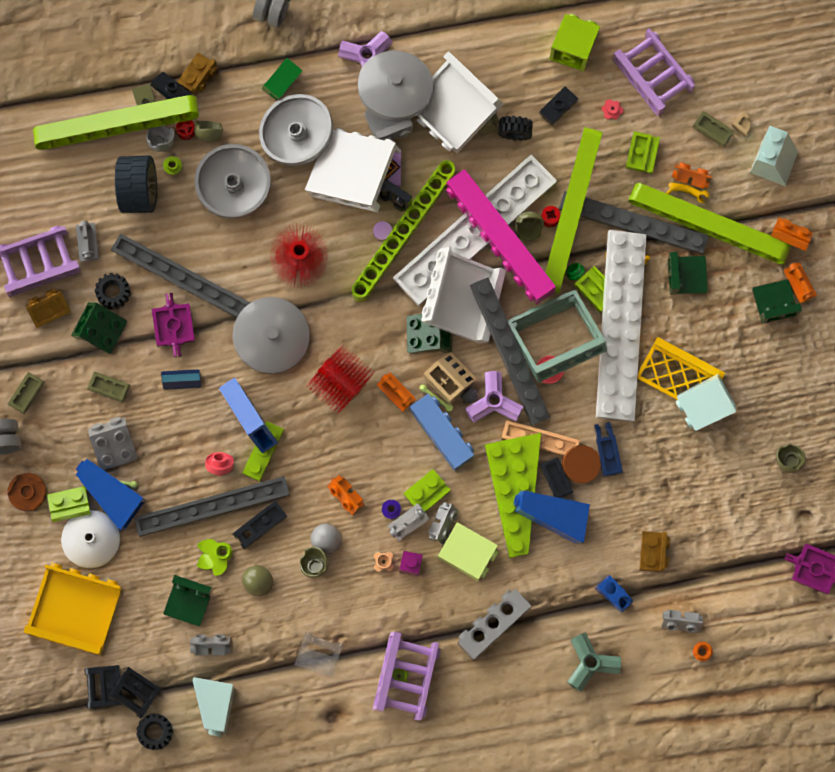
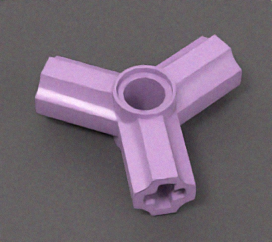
(355, 52)
(483, 407)

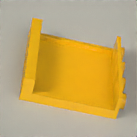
(74, 609)

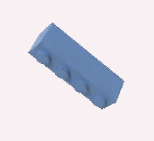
(441, 431)

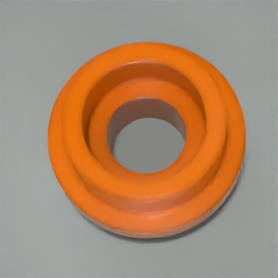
(707, 647)

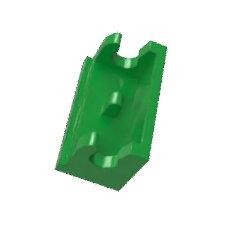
(282, 79)

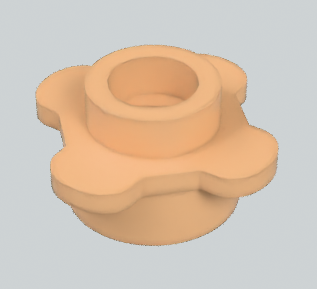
(383, 566)

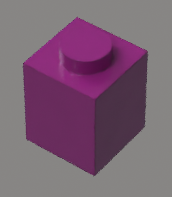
(410, 563)

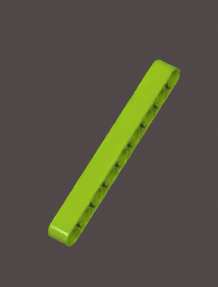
(115, 122)
(573, 206)
(709, 223)
(402, 239)

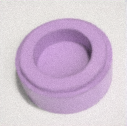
(382, 230)

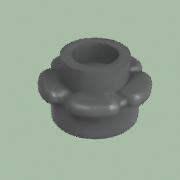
(469, 395)

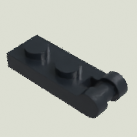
(260, 524)

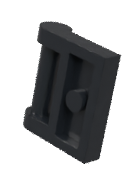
(397, 196)
(108, 678)
(136, 686)

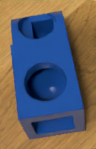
(614, 594)

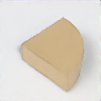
(742, 124)

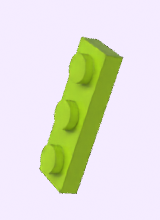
(257, 461)

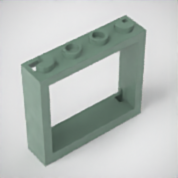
(570, 358)

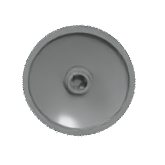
(395, 85)
(296, 130)
(232, 181)
(271, 335)

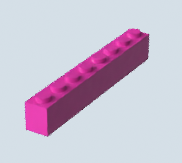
(500, 236)

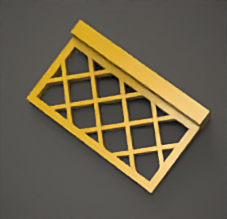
(683, 358)

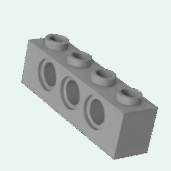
(519, 607)

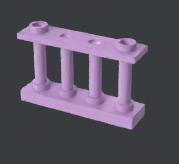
(644, 88)
(50, 273)
(387, 681)

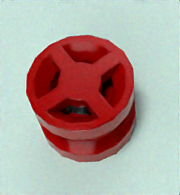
(185, 126)
(553, 218)

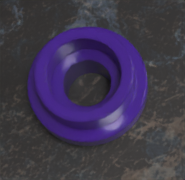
(391, 515)

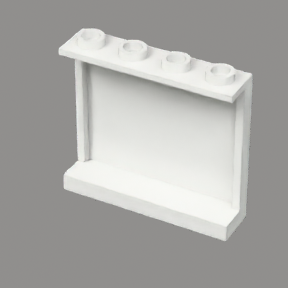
(457, 105)
(352, 170)
(451, 300)

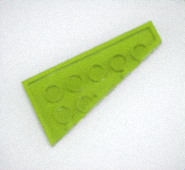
(512, 470)

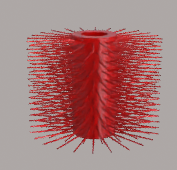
(298, 256)
(340, 378)

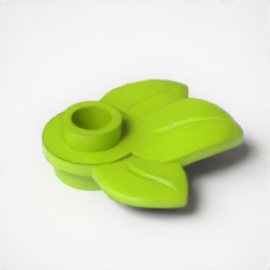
(211, 558)

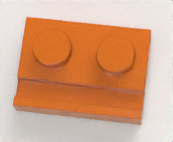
(792, 234)

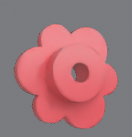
(608, 113)

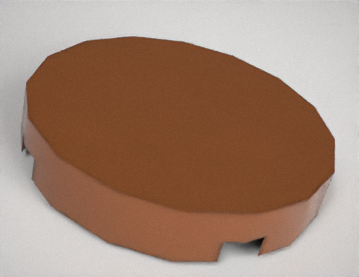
(581, 464)
(27, 492)

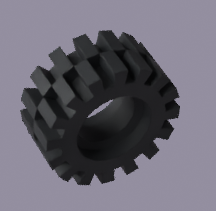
(515, 128)
(110, 280)
(166, 731)

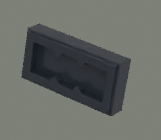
(168, 87)
(558, 105)
(556, 478)

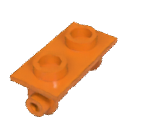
(699, 176)
(799, 282)
(395, 391)
(350, 501)

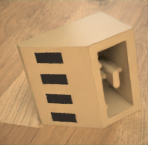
(449, 378)

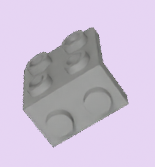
(388, 129)
(112, 443)

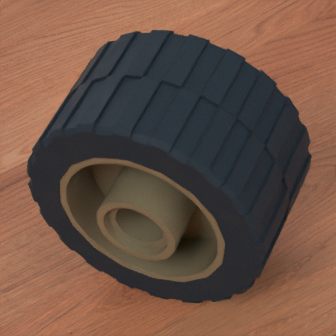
(136, 184)

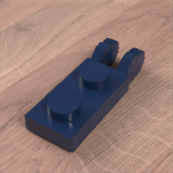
(608, 451)

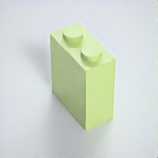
(468, 552)

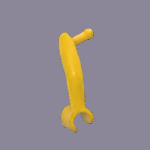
(688, 189)

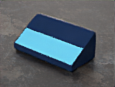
(181, 379)

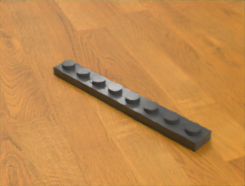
(641, 224)
(179, 275)
(509, 351)
(211, 506)

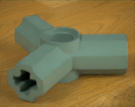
(585, 650)

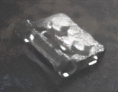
(317, 661)

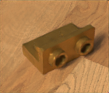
(197, 74)
(47, 308)
(653, 551)

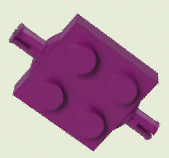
(173, 325)
(813, 568)

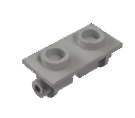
(87, 241)
(447, 515)
(408, 522)
(691, 622)
(219, 643)

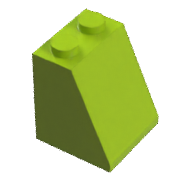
(574, 42)

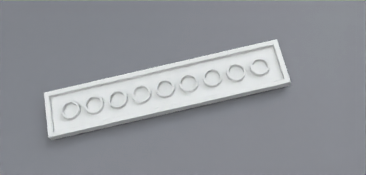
(510, 199)
(621, 325)

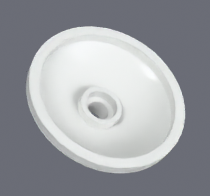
(96, 551)

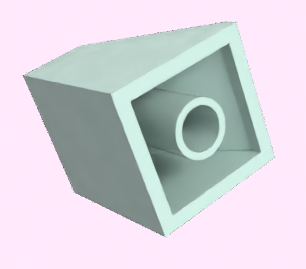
(775, 156)
(706, 403)
(214, 704)

